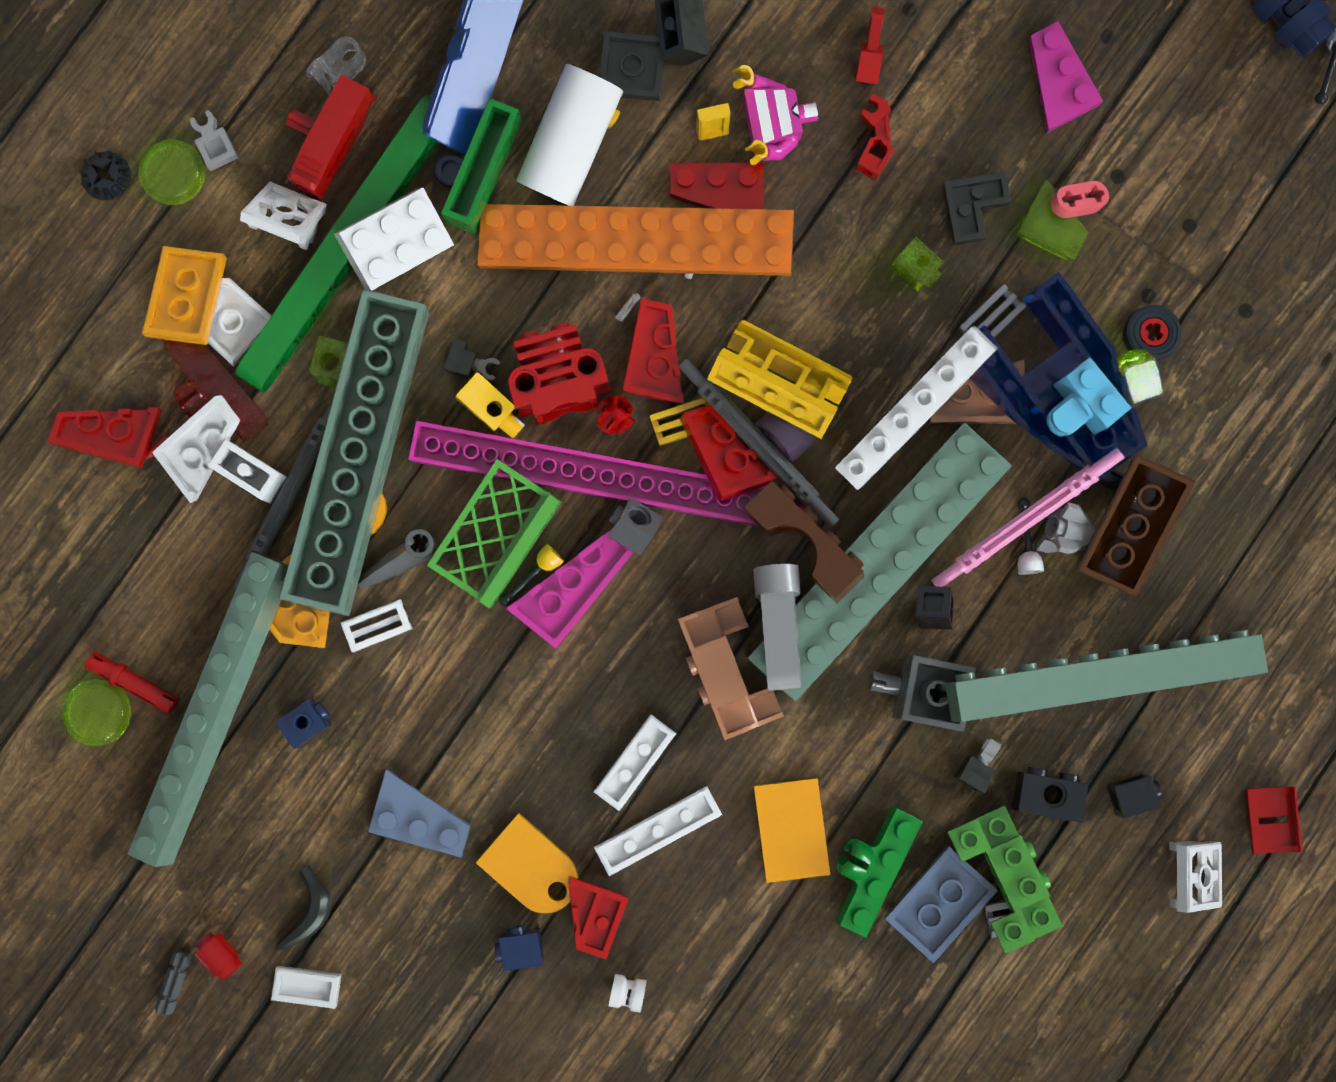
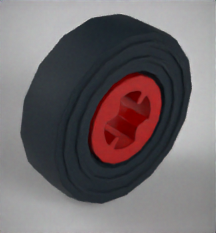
(1167, 330)

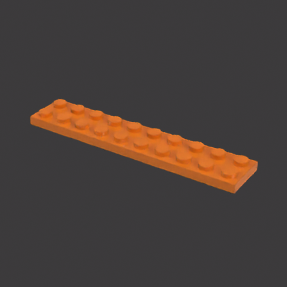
(636, 239)

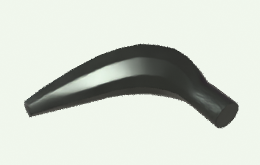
(315, 915)

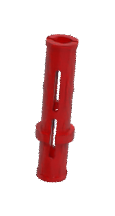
(138, 686)

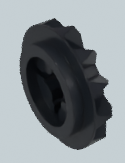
(105, 188)

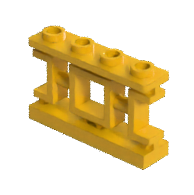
(796, 403)

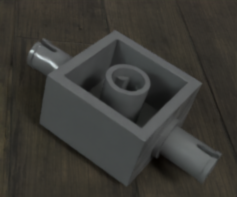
(913, 690)

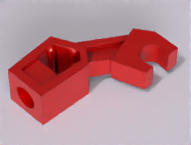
(871, 51)
(879, 121)

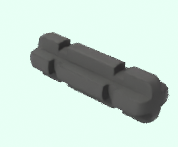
(173, 982)

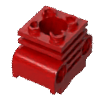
(554, 367)

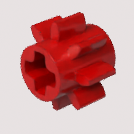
(614, 415)

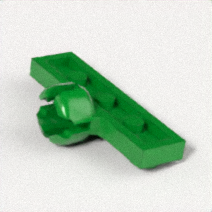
(874, 869)

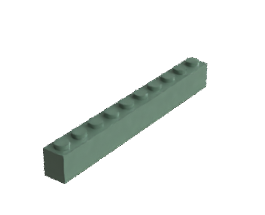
(1105, 678)
(210, 712)

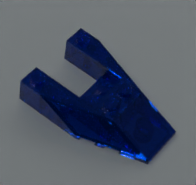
(1033, 396)

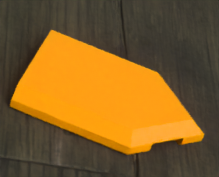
(300, 624)

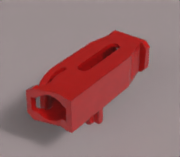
(328, 136)

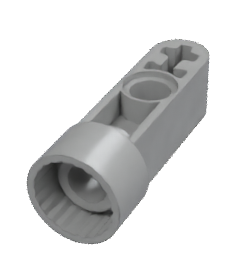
(777, 589)

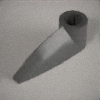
(400, 559)

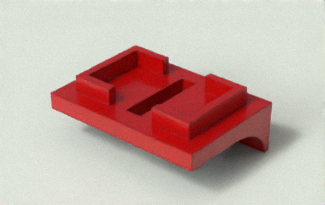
(1279, 835)

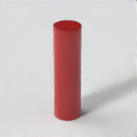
(156, 445)

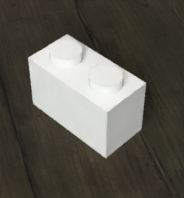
(247, 471)

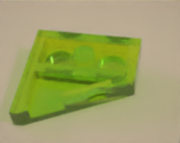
(1048, 231)

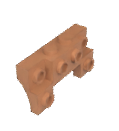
(719, 673)

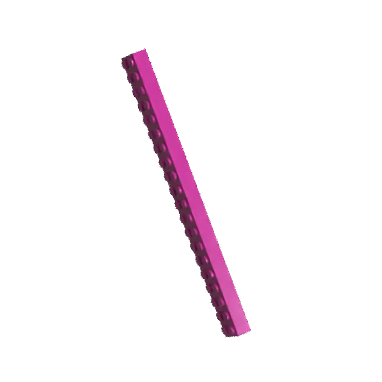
(577, 471)

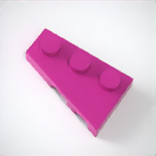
(1061, 77)

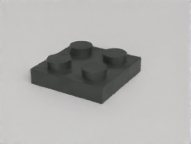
(633, 64)

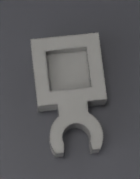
(214, 144)

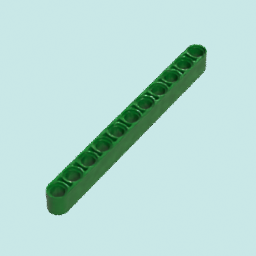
(329, 263)

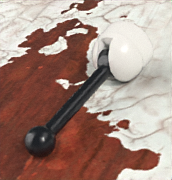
(1322, 97)
(1030, 561)

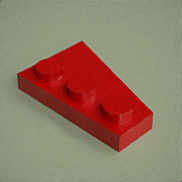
(718, 185)
(652, 358)
(111, 435)
(724, 458)

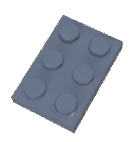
(940, 904)

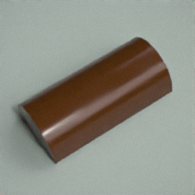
(1135, 525)

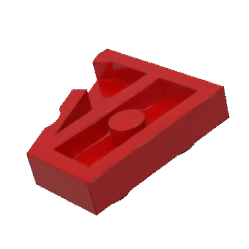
(595, 916)

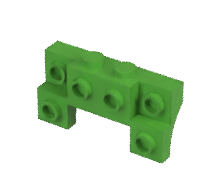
(1015, 874)

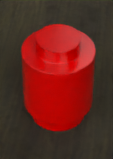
(218, 956)

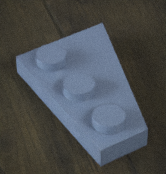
(416, 819)

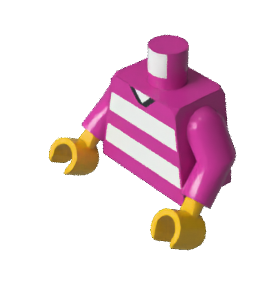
(772, 115)

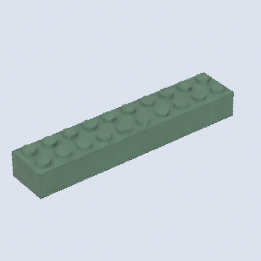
(355, 453)
(894, 549)

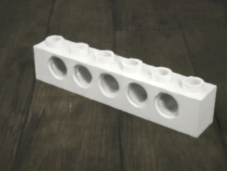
(916, 407)

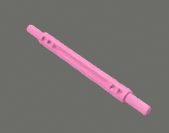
(1028, 518)

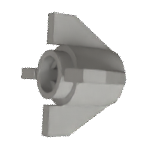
(1066, 531)

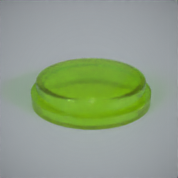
(171, 172)
(96, 713)

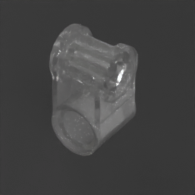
(333, 65)

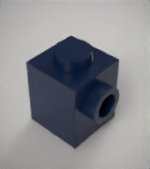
(304, 723)
(519, 948)

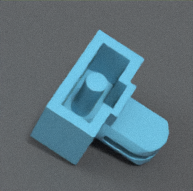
(1087, 400)

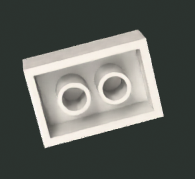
(394, 239)

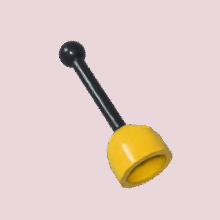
(547, 560)

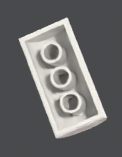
(569, 134)

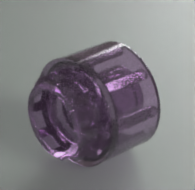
(785, 436)

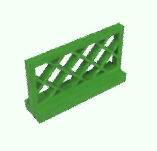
(517, 549)

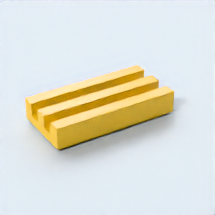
(669, 413)

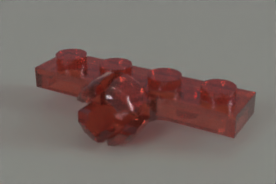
(209, 379)

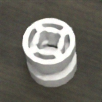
(620, 990)

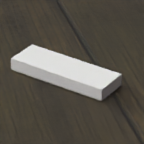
(634, 762)

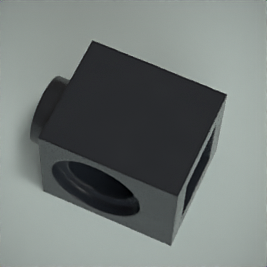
(935, 607)
(1135, 795)

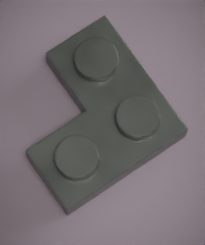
(967, 198)

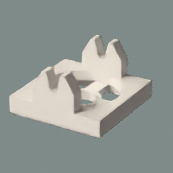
(275, 196)
(1208, 858)

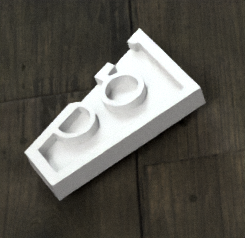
(194, 445)

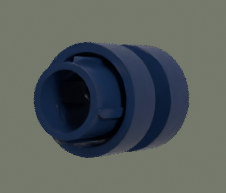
(1300, 29)

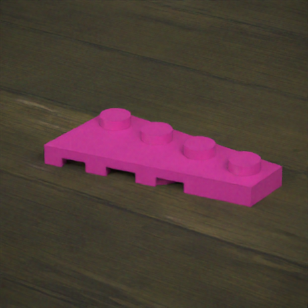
(569, 592)

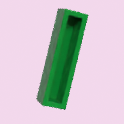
(482, 166)

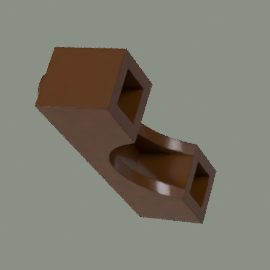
(777, 513)

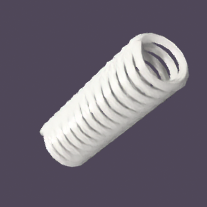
(627, 306)

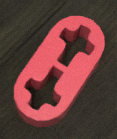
(1081, 205)

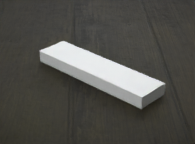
(657, 830)

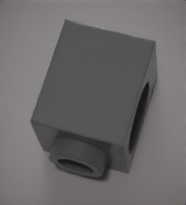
(634, 525)

